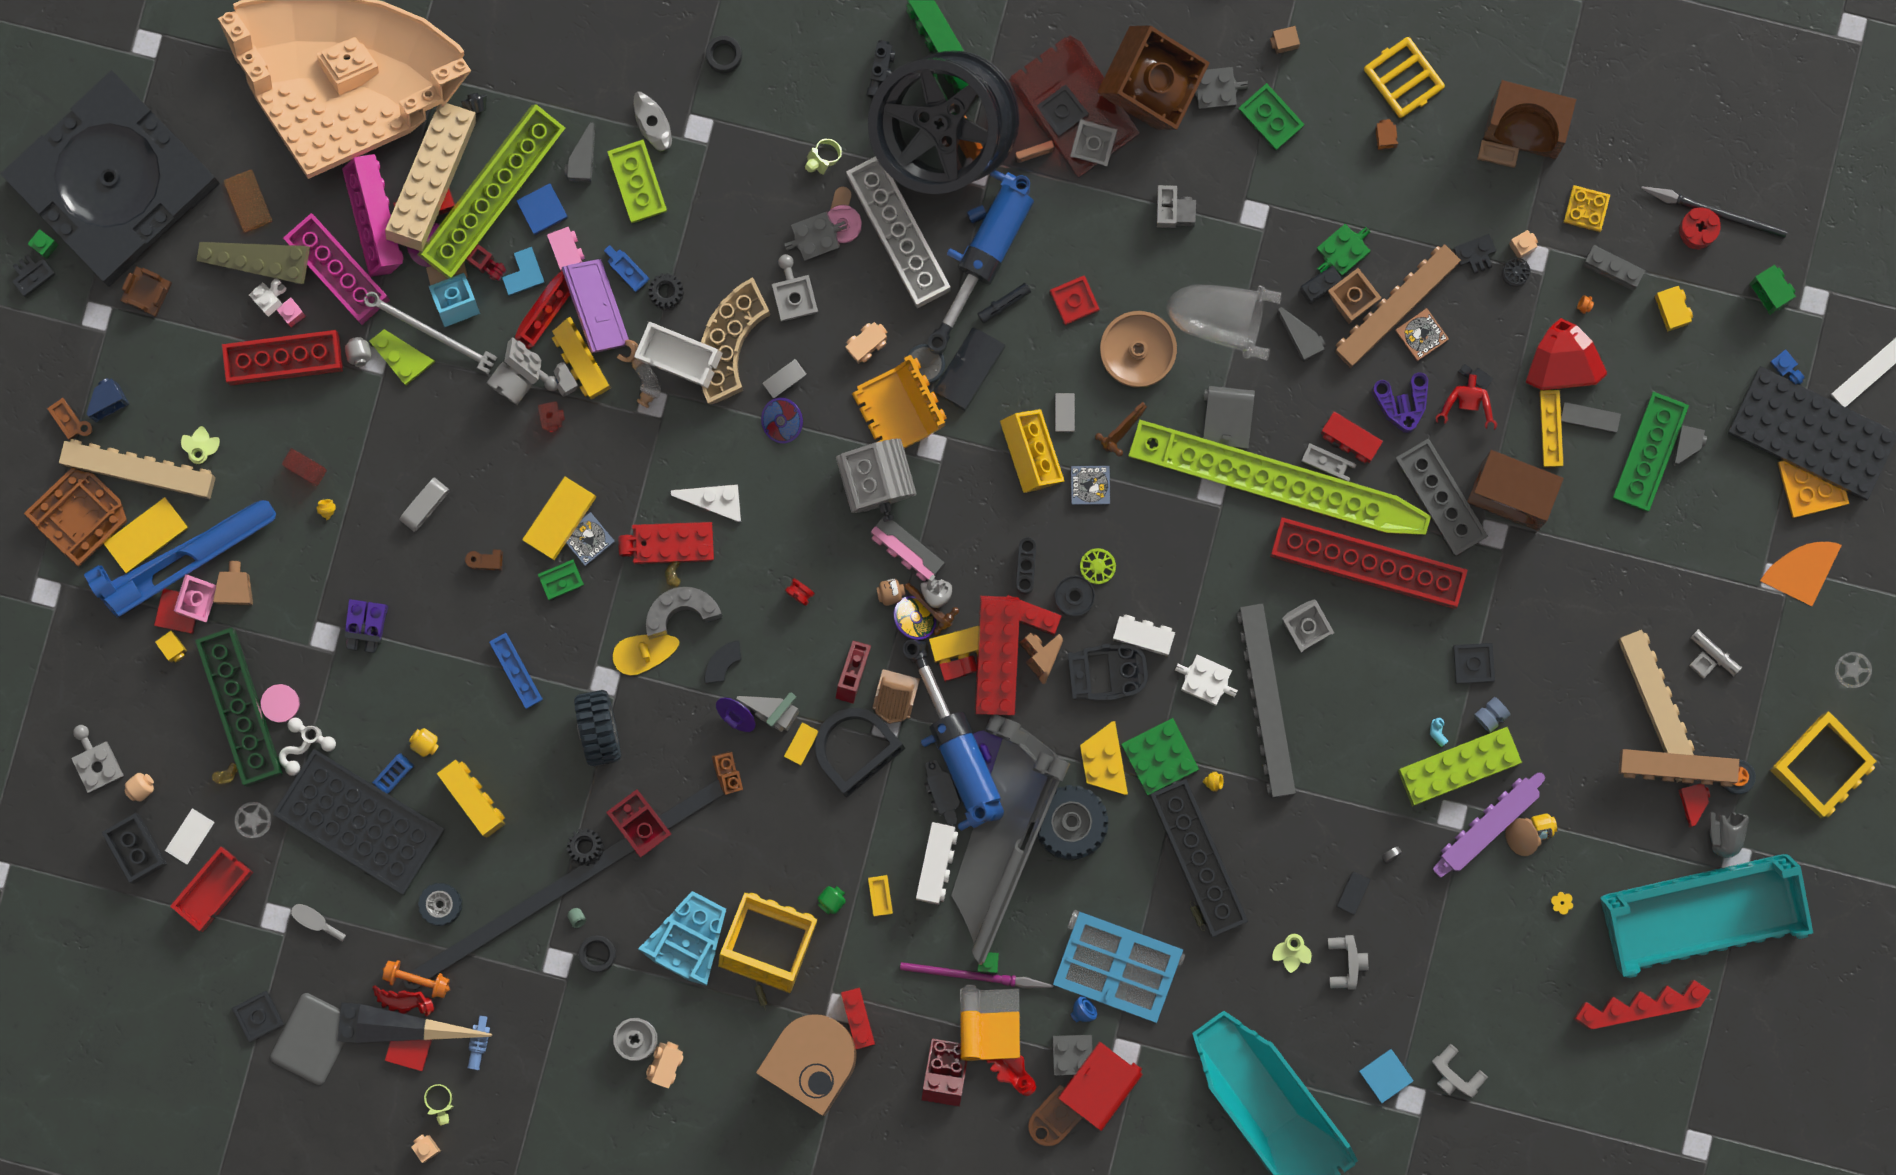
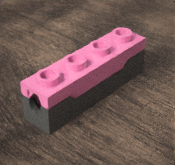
(906, 547)

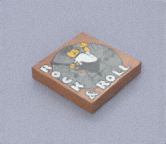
(1422, 334)

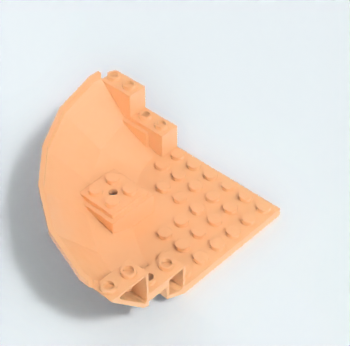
(337, 106)

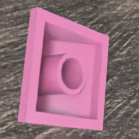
(195, 598)

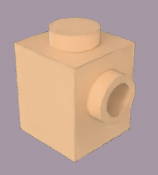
(1523, 244)
(425, 1148)

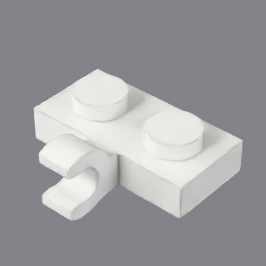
(267, 298)

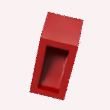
(1694, 802)

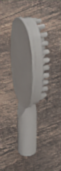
(314, 920)

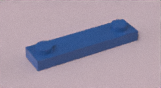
(516, 670)

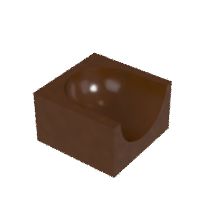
(1153, 77)
(1529, 119)
(1515, 490)

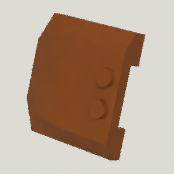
(77, 514)

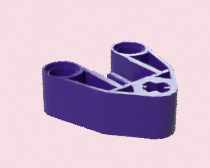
(1388, 406)

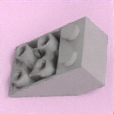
(766, 706)

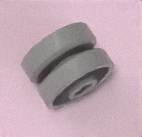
(635, 1027)

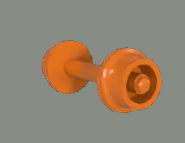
(392, 971)

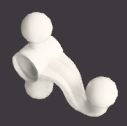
(295, 725)

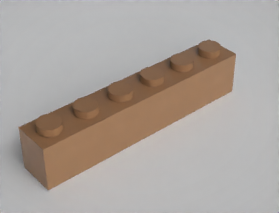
(1679, 766)

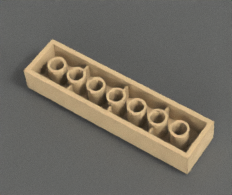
(430, 176)

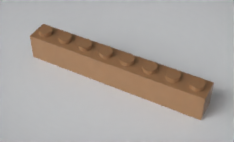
(1394, 309)

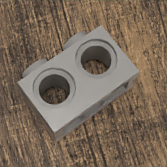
(1166, 206)

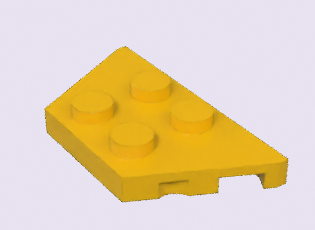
(1103, 760)

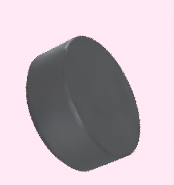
(1392, 854)

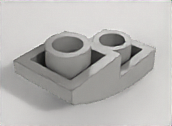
(784, 378)

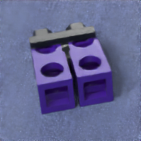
(362, 630)

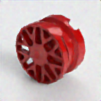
(799, 592)

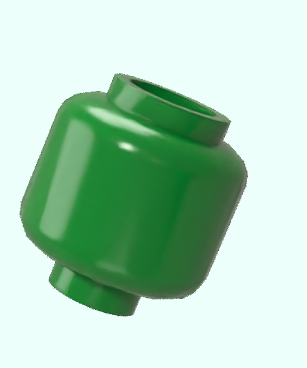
(831, 900)

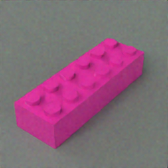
(371, 214)
(336, 268)

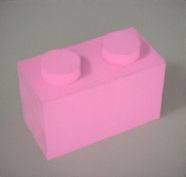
(565, 248)

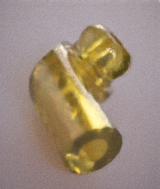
(670, 574)
(225, 776)

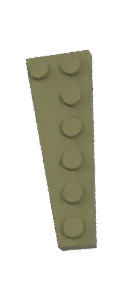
(274, 261)

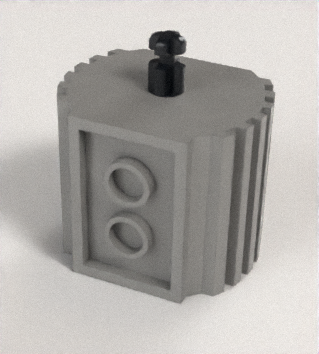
(876, 476)

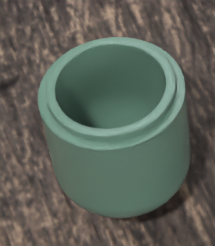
(575, 915)

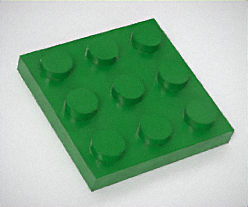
(1160, 756)

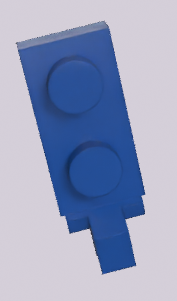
(626, 268)

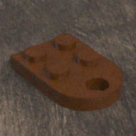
(1055, 1118)

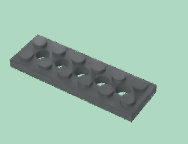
(1447, 485)

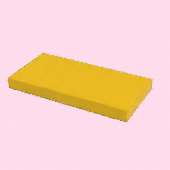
(559, 518)
(145, 535)

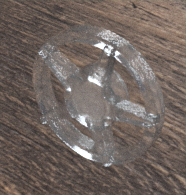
(1853, 669)
(252, 820)

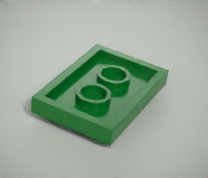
(1271, 117)

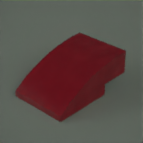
(638, 823)

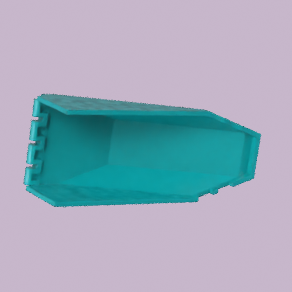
(1269, 1101)

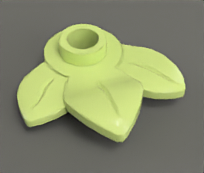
(200, 442)
(1292, 955)

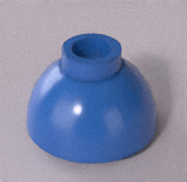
(1083, 1010)

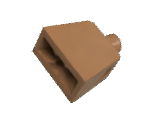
(233, 587)

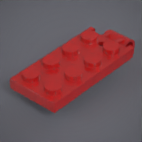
(668, 543)

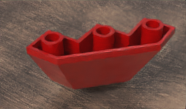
(1565, 359)

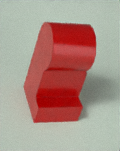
(958, 668)

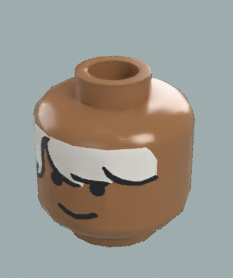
(890, 592)

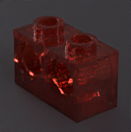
(304, 467)

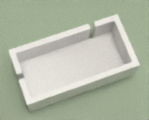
(678, 354)
(935, 863)

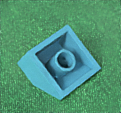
(454, 299)

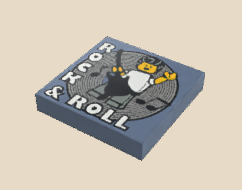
(1090, 485)
(589, 539)

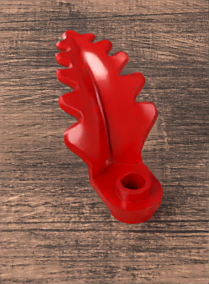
(404, 1001)
(1014, 1072)

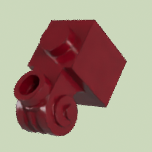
(484, 262)

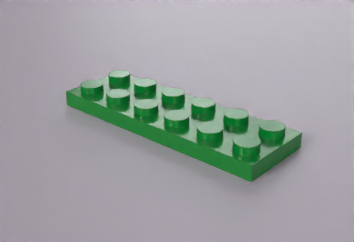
(1650, 451)

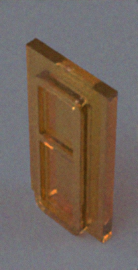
(248, 200)

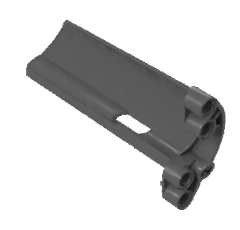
(1027, 781)

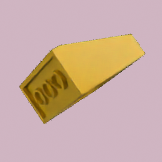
(1799, 789)
(756, 969)

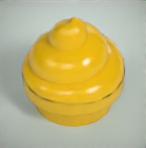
(326, 508)
(1214, 781)

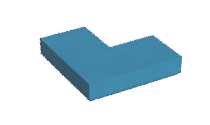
(529, 273)

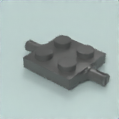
(1218, 88)
(815, 235)

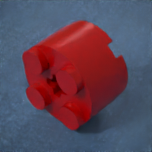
(1689, 231)

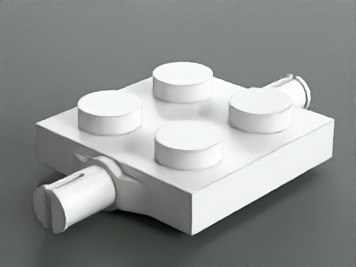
(1206, 680)

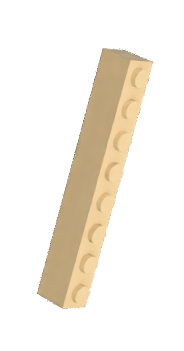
(136, 469)
(1655, 694)

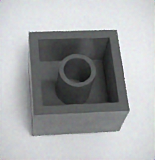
(1070, 1053)

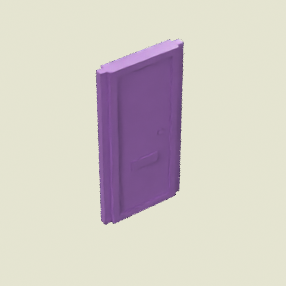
(595, 305)

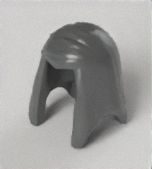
(1728, 834)

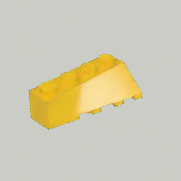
(580, 358)

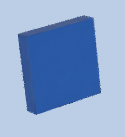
(542, 209)

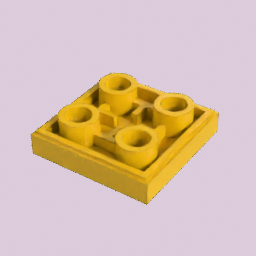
(1586, 208)

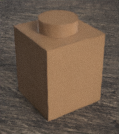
(1285, 40)

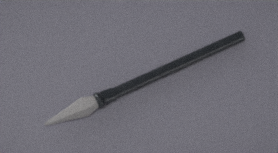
(1670, 196)

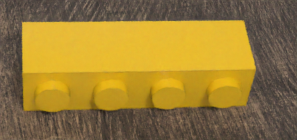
(955, 645)

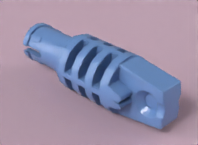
(478, 1044)

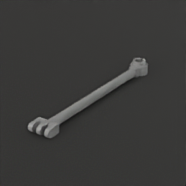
(433, 333)

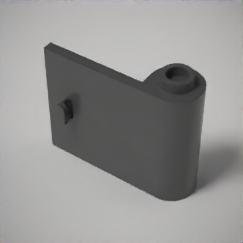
(1228, 414)

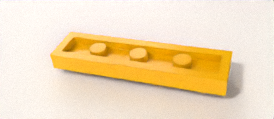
(1551, 428)

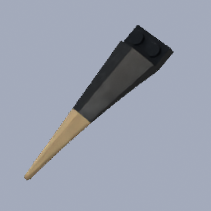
(371, 1024)

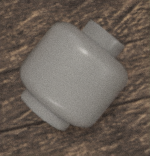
(358, 351)

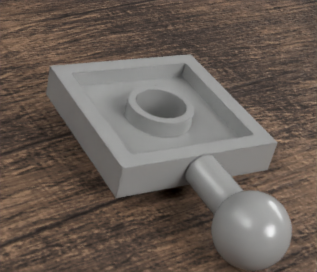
(792, 285)
(527, 364)
(85, 761)

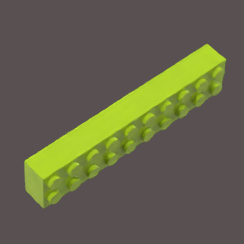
(491, 191)

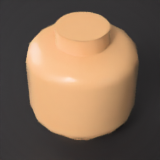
(139, 787)

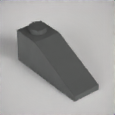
(581, 160)
(1303, 337)

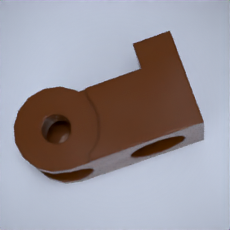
(485, 561)

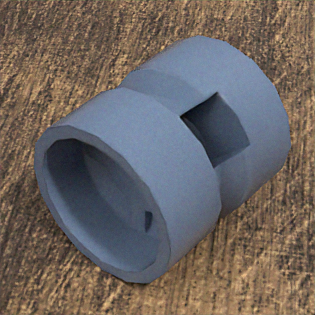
(1492, 714)

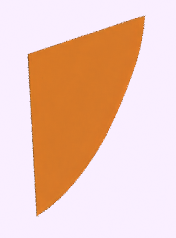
(1803, 570)

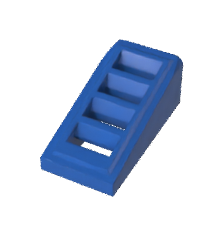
(404, 762)

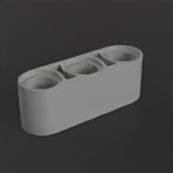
(424, 504)

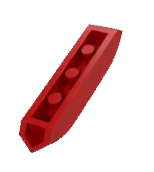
(543, 311)

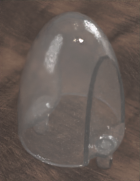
(1222, 315)

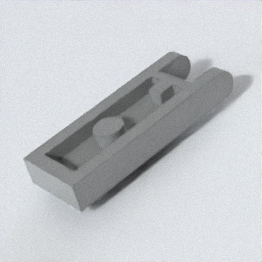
(1327, 462)

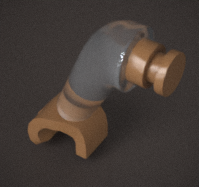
(649, 382)

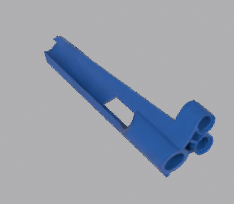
(137, 584)

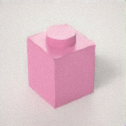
(291, 312)

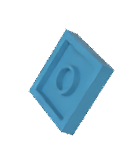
(1386, 1076)

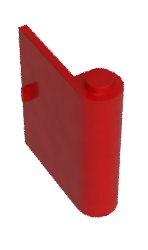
(1100, 1086)

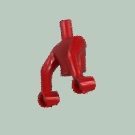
(1470, 399)

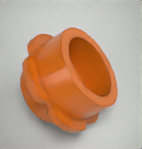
(1585, 304)

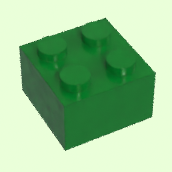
(1773, 289)

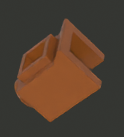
(1386, 134)

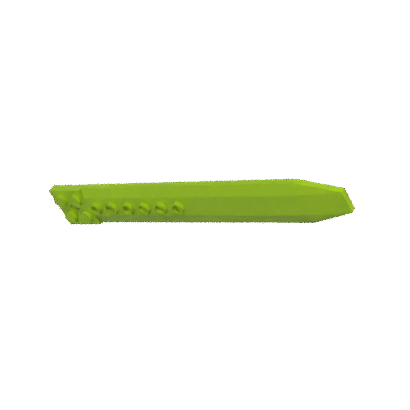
(1277, 480)

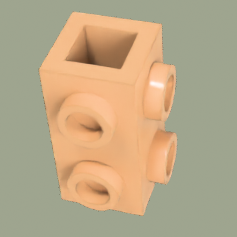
(871, 338)
(664, 1065)

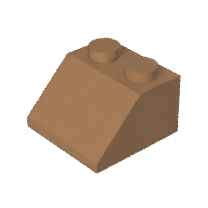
(1354, 295)

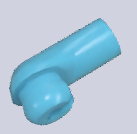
(1436, 731)

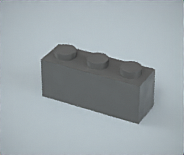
(1614, 268)

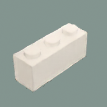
(1144, 635)

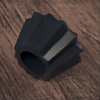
(475, 102)

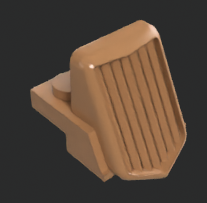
(1041, 657)
(895, 696)

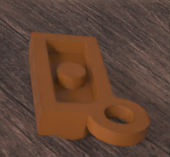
(68, 420)

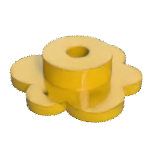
(1556, 901)

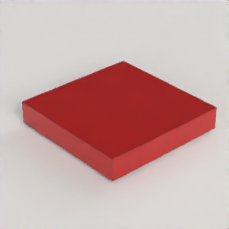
(1074, 300)
(168, 618)
(409, 1053)

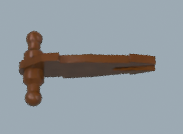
(1109, 442)
(944, 620)

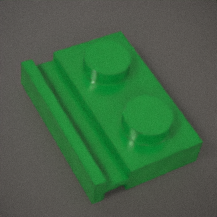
(561, 580)

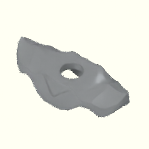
(659, 134)

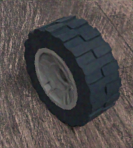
(429, 901)

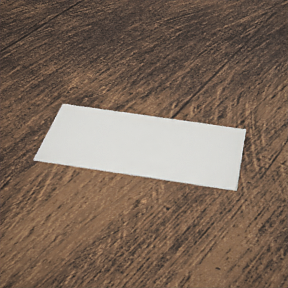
(189, 836)

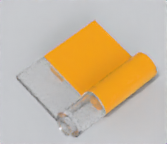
(989, 1024)

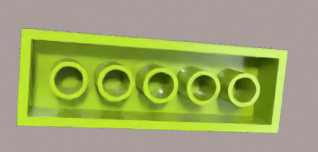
(1459, 766)

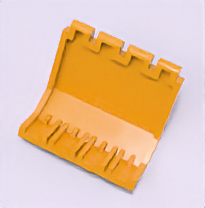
(900, 404)

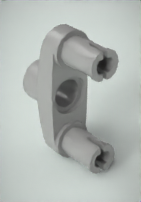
(1357, 962)
(1450, 1080)

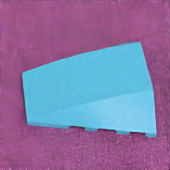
(687, 939)

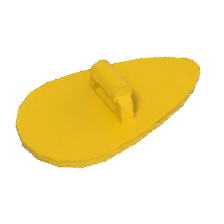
(640, 654)

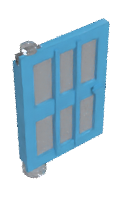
(1117, 966)

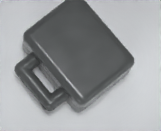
(309, 1040)

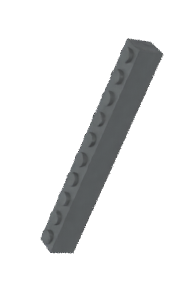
(1267, 701)

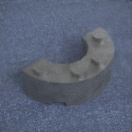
(676, 600)

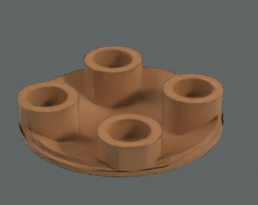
(1522, 837)

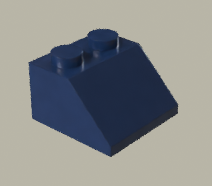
(106, 400)

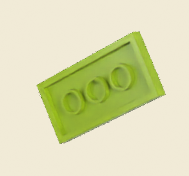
(637, 181)

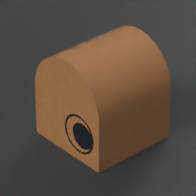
(811, 1061)

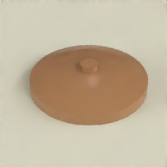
(1138, 349)

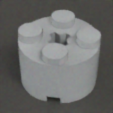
(509, 383)

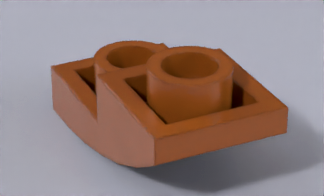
(726, 773)

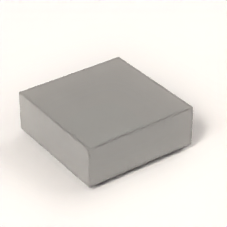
(1703, 665)

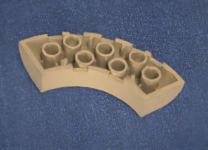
(727, 332)

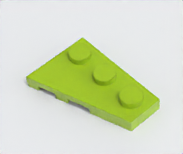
(400, 356)

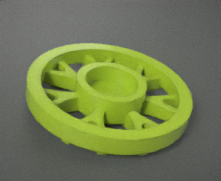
(1097, 566)

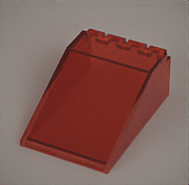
(1077, 70)

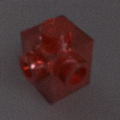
(551, 416)

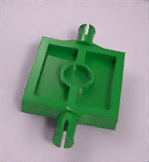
(1343, 250)

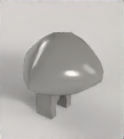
(936, 592)

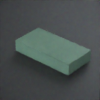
(781, 709)

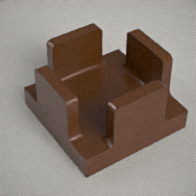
(145, 291)

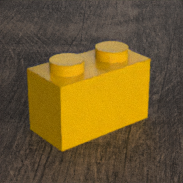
(1673, 308)

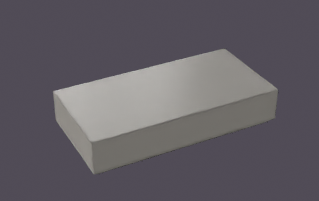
(1065, 412)

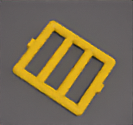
(1391, 97)

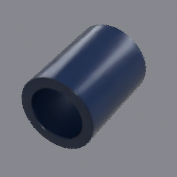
(976, 214)

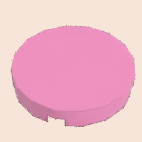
(853, 221)
(280, 703)

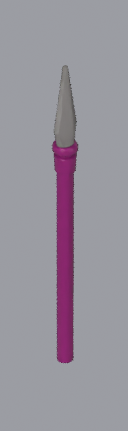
(1022, 982)

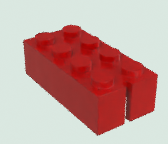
(211, 889)

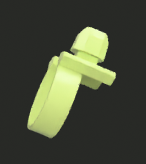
(816, 163)
(442, 1118)

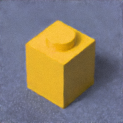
(171, 647)

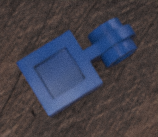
(1784, 364)

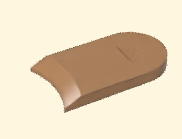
(841, 197)

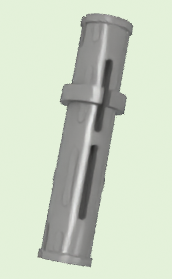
(1715, 652)

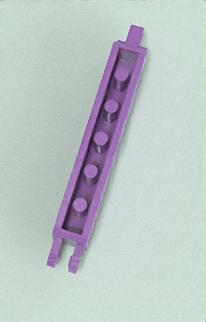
(1490, 825)

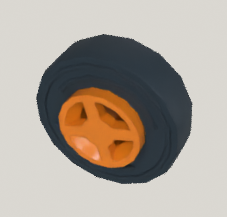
(1746, 779)

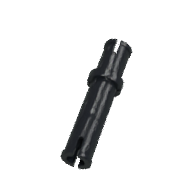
(1004, 302)

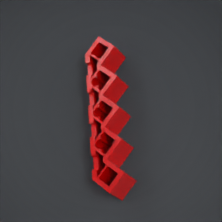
(1642, 1006)

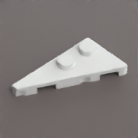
(719, 499)

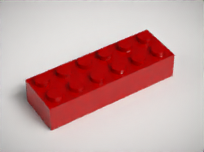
(282, 357)
(997, 655)

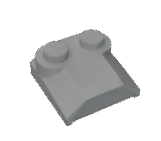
(1094, 142)
(1307, 624)

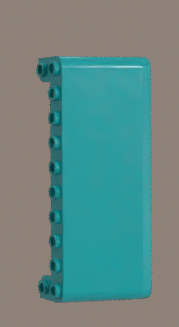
(1706, 912)

